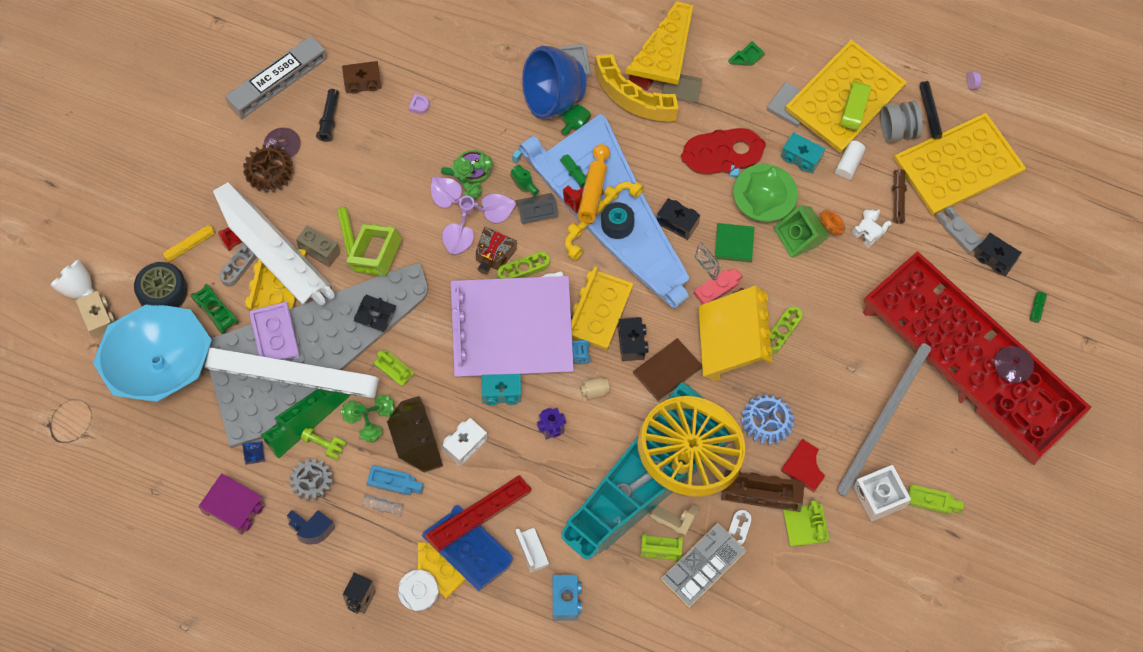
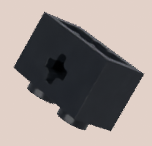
(678, 218)
(997, 254)
(628, 329)
(359, 593)

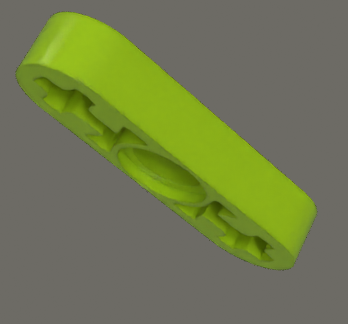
(538, 267)
(783, 321)

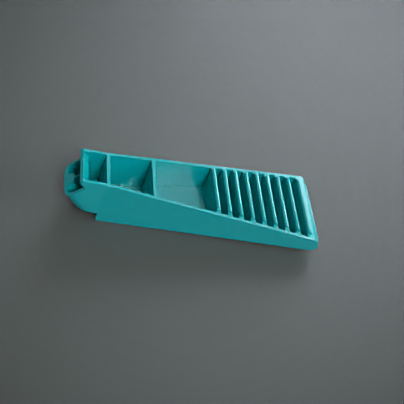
(609, 510)

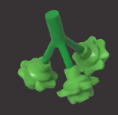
(463, 168)
(353, 410)

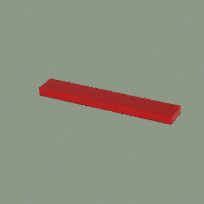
(478, 513)

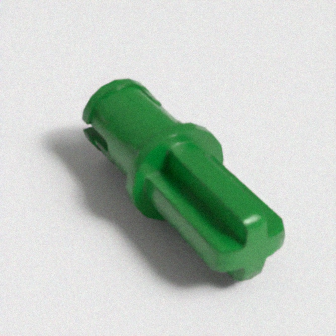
(574, 170)

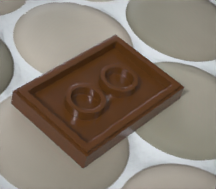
(667, 369)

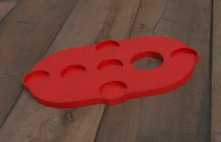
(715, 153)

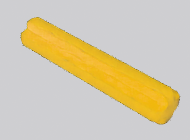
(188, 243)

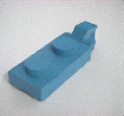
(393, 481)

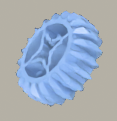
(780, 429)

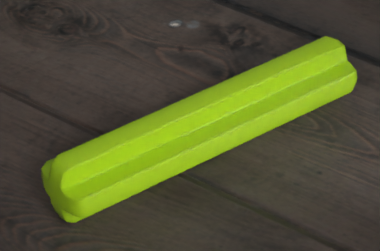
(346, 229)

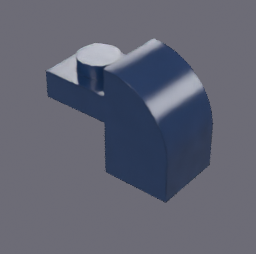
(313, 530)

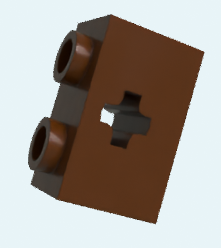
(361, 77)

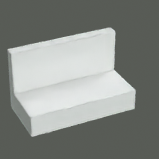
(531, 549)

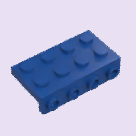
(475, 555)

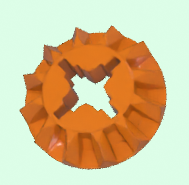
(832, 222)

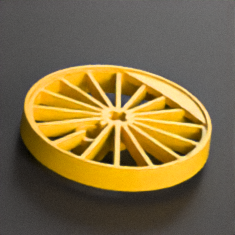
(701, 448)

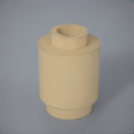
(595, 388)

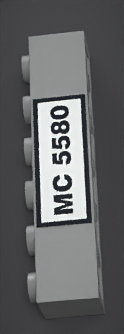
(276, 77)

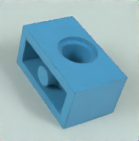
(562, 609)

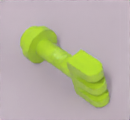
(308, 435)

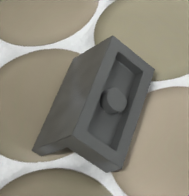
(537, 208)

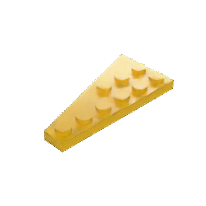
(664, 50)

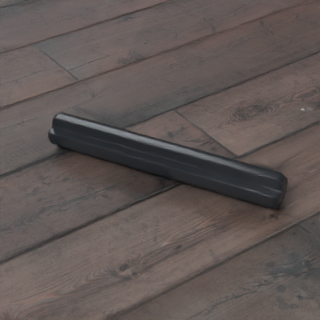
(931, 110)

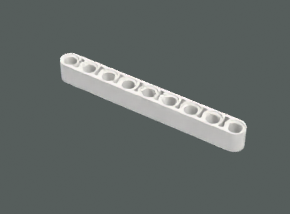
(291, 373)

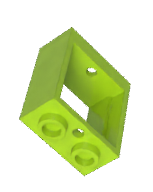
(382, 264)

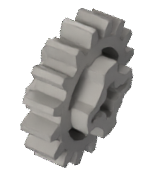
(319, 477)

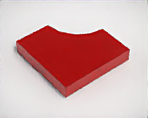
(803, 466)

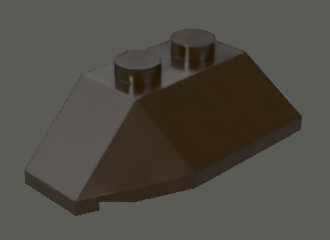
(414, 435)

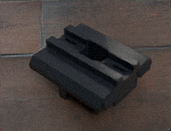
(371, 304)

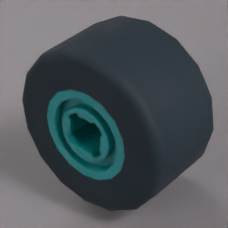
(617, 220)

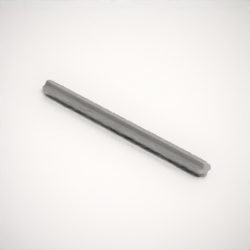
(883, 419)

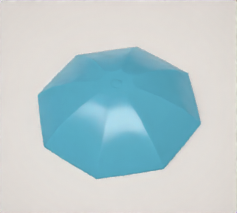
(152, 352)

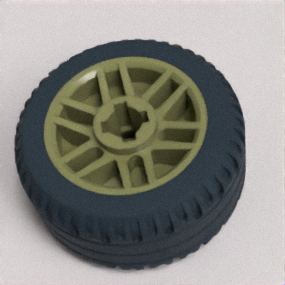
(160, 285)

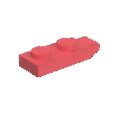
(717, 288)

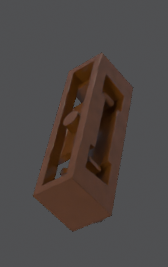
(765, 491)

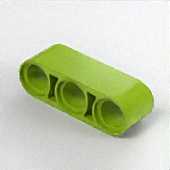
(855, 105)

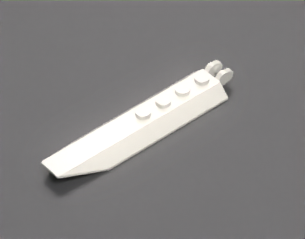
(272, 247)

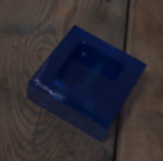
(253, 452)

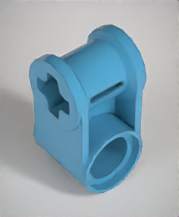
(581, 352)

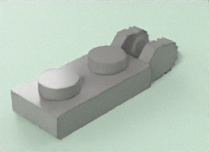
(959, 230)

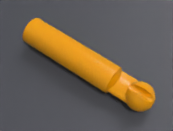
(594, 185)

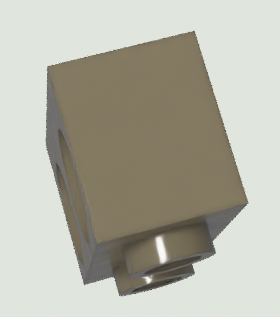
(318, 246)

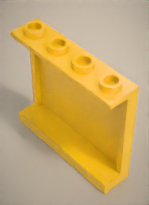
(734, 332)

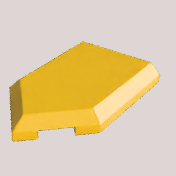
(433, 562)

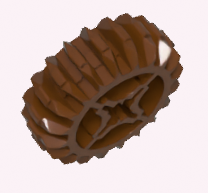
(261, 161)

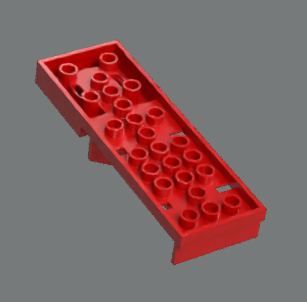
(1026, 413)

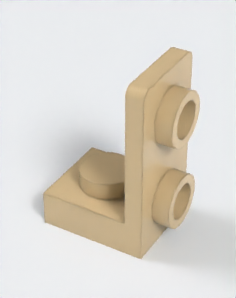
(679, 525)

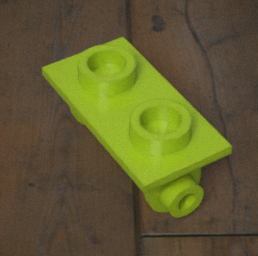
(393, 367)

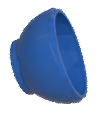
(552, 82)

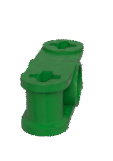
(221, 317)

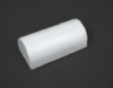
(850, 160)

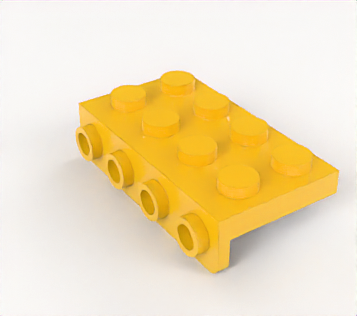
(268, 289)
(599, 308)

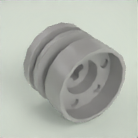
(901, 121)

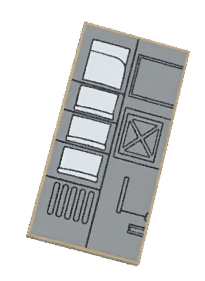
(703, 565)

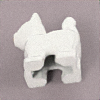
(869, 228)

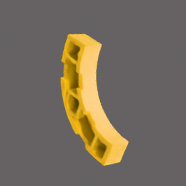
(632, 97)

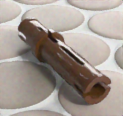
(899, 189)

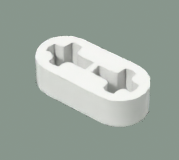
(745, 527)

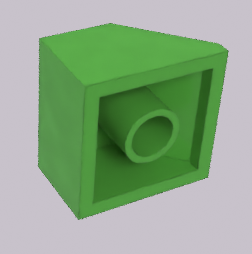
(801, 231)

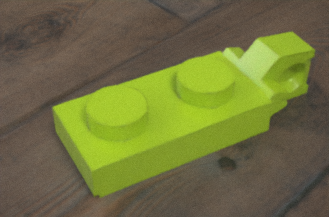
(934, 500)

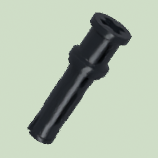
(327, 121)

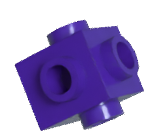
(551, 423)

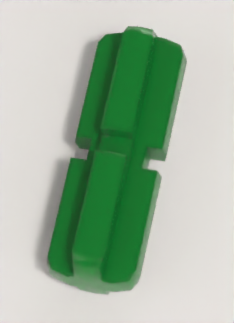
(1037, 310)

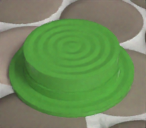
(765, 193)

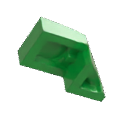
(748, 56)

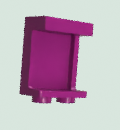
(232, 504)

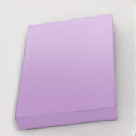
(274, 332)

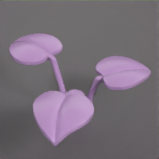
(459, 238)

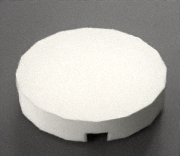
(418, 590)

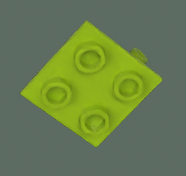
(806, 526)

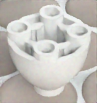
(74, 281)

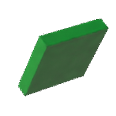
(734, 242)

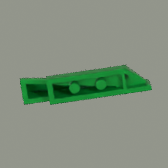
(302, 415)

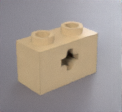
(91, 305)

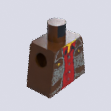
(494, 250)

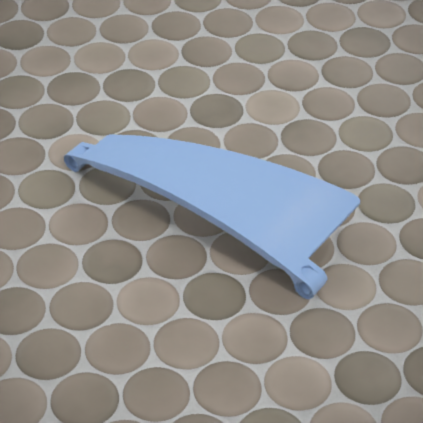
(646, 249)

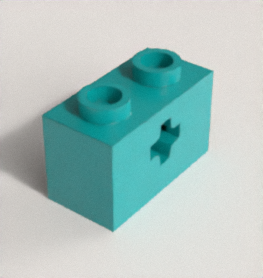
(802, 153)
(494, 382)

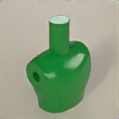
(575, 118)
(523, 180)

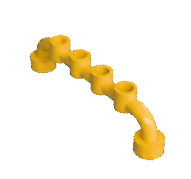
(611, 194)

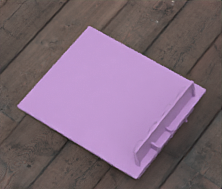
(511, 326)

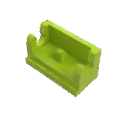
(661, 548)

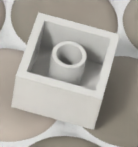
(882, 493)

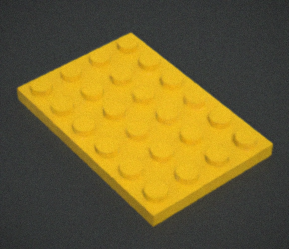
(825, 96)
(959, 164)

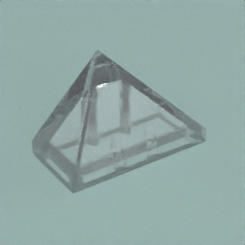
(708, 261)

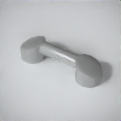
(629, 489)

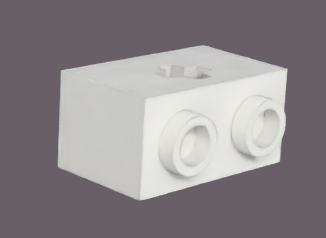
(463, 451)

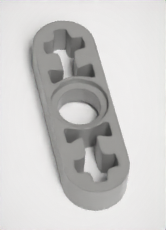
(238, 271)

